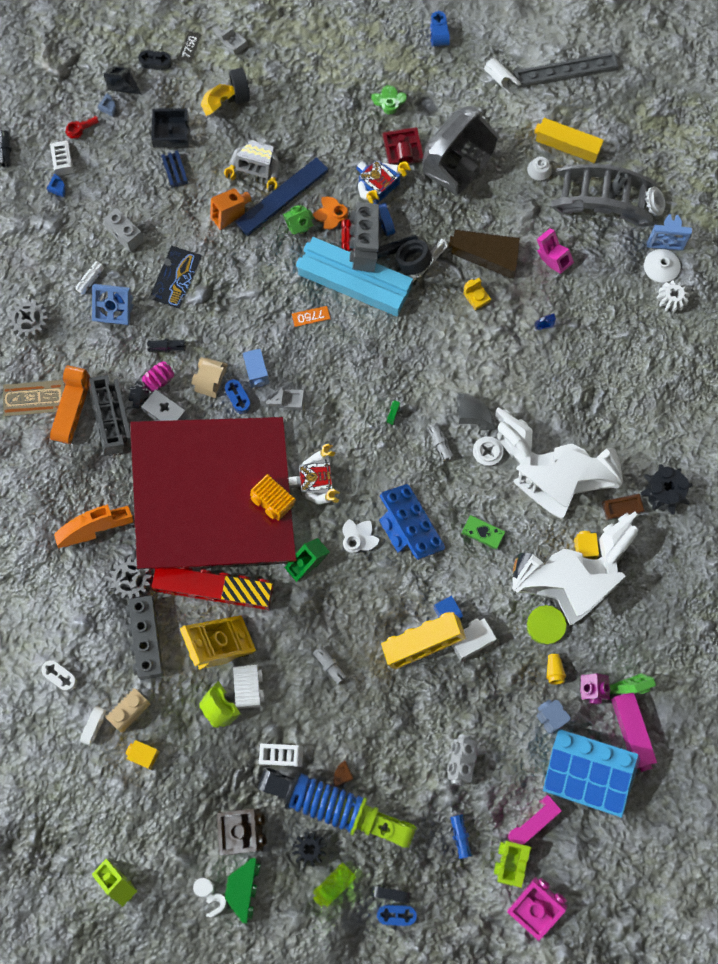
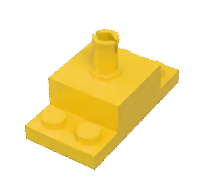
(217, 641)

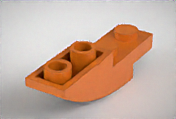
(85, 525)

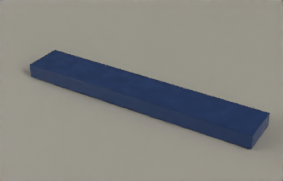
(281, 196)

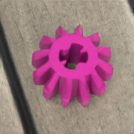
(158, 376)

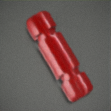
(346, 224)

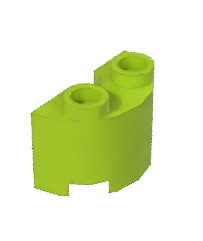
(217, 708)
(512, 863)

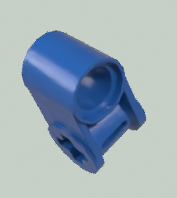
(439, 30)

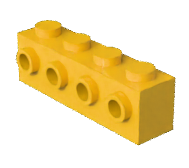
(423, 640)

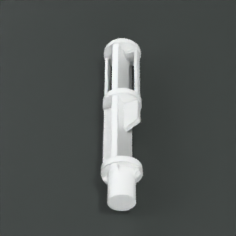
(436, 252)

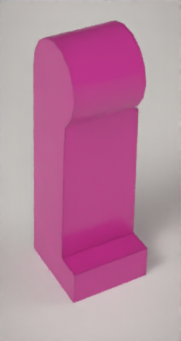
(533, 825)

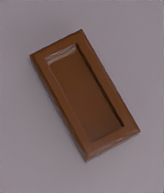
(619, 506)

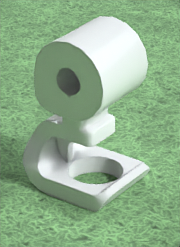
(205, 888)

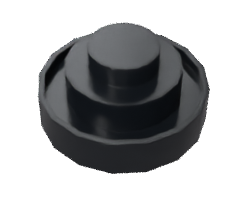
(138, 394)

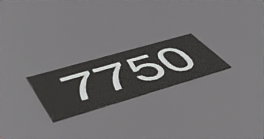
(189, 46)

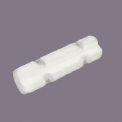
(89, 277)

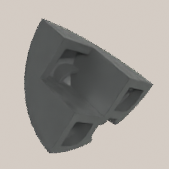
(474, 411)

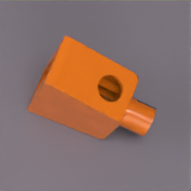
(228, 207)

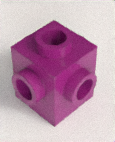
(595, 688)

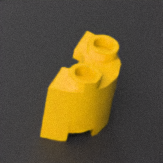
(214, 96)

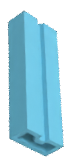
(331, 268)

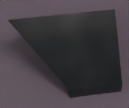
(121, 80)

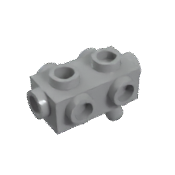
(463, 758)

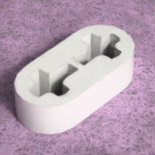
(61, 672)
(93, 726)

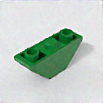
(241, 889)

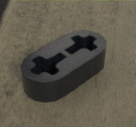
(154, 60)
(391, 894)

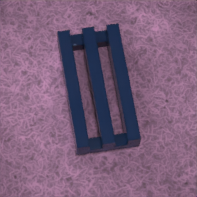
(170, 156)

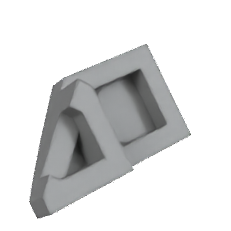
(231, 39)
(288, 399)

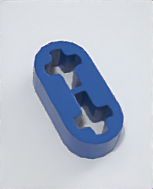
(385, 220)
(234, 398)
(395, 920)

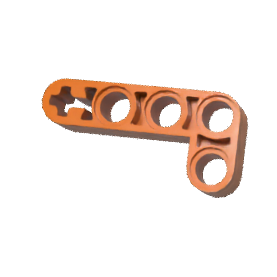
(71, 404)

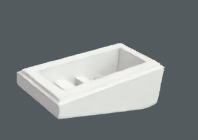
(65, 168)
(298, 755)

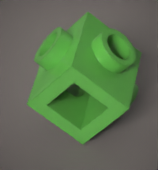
(298, 219)

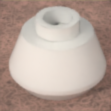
(539, 169)

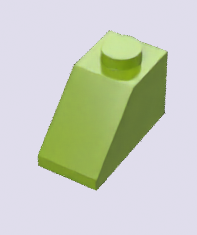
(114, 883)

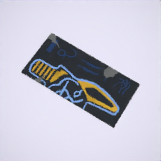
(175, 277)

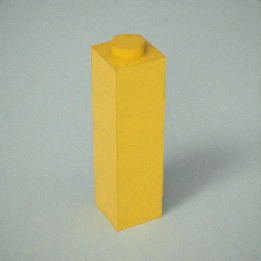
(568, 140)

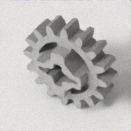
(32, 312)
(123, 582)

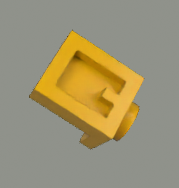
(476, 293)

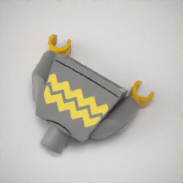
(255, 159)

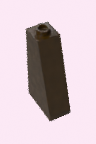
(487, 250)

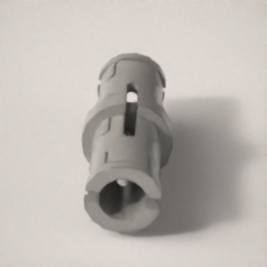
(440, 442)
(330, 665)

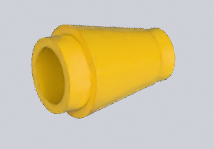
(555, 670)

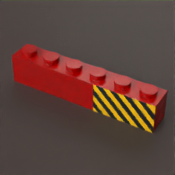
(213, 587)

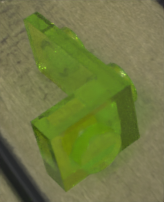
(333, 885)

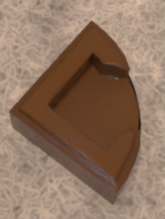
(342, 774)

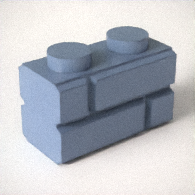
(552, 715)

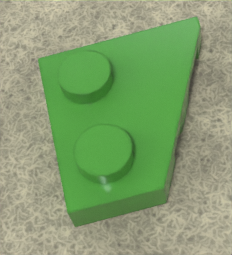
(638, 683)

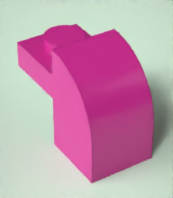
(553, 253)

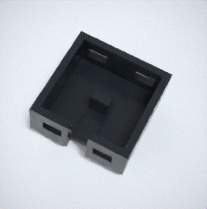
(170, 127)

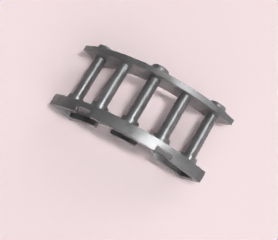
(604, 204)

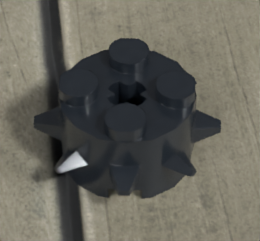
(671, 479)

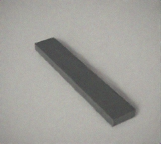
(566, 70)

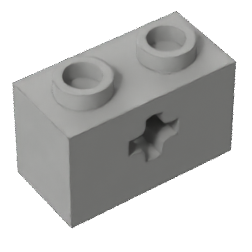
(123, 230)
(157, 402)

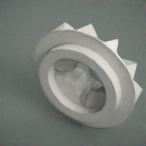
(655, 201)
(488, 442)

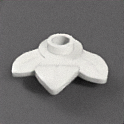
(360, 534)

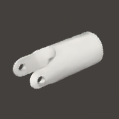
(500, 74)

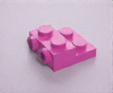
(538, 908)

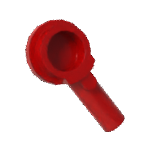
(75, 129)

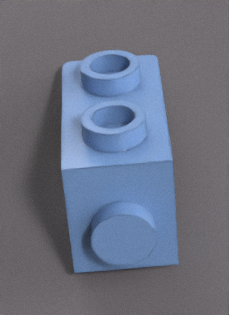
(256, 368)

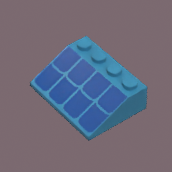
(591, 773)

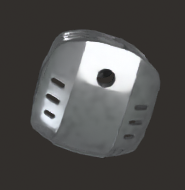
(459, 129)

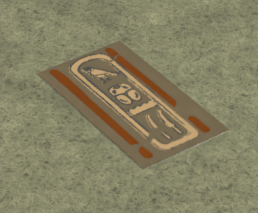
(32, 397)

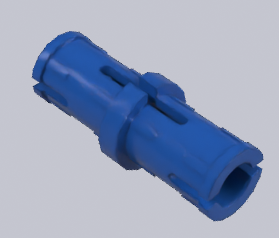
(461, 836)

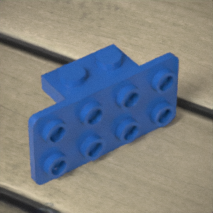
(408, 523)

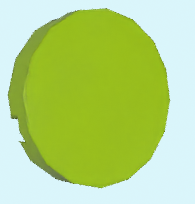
(546, 625)

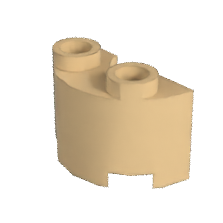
(209, 376)

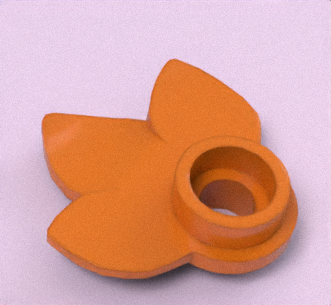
(329, 212)

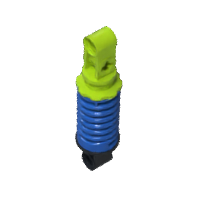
(348, 811)

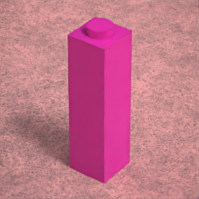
(634, 729)

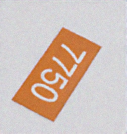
(310, 316)

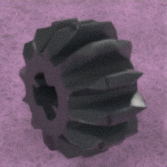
(309, 857)

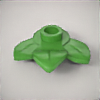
(389, 99)

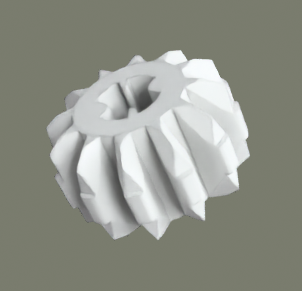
(673, 296)

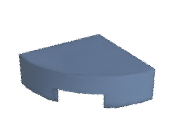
(107, 105)

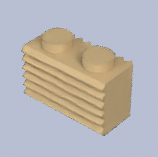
(128, 710)

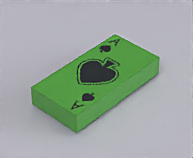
(483, 532)

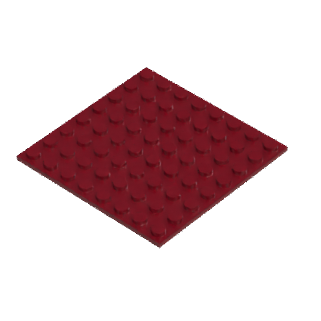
(196, 492)

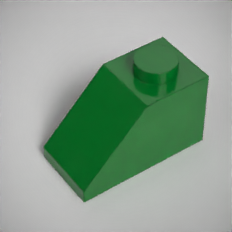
(307, 558)

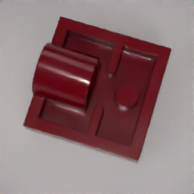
(403, 146)

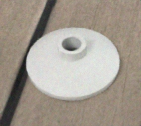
(659, 272)

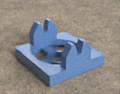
(669, 241)
(124, 292)

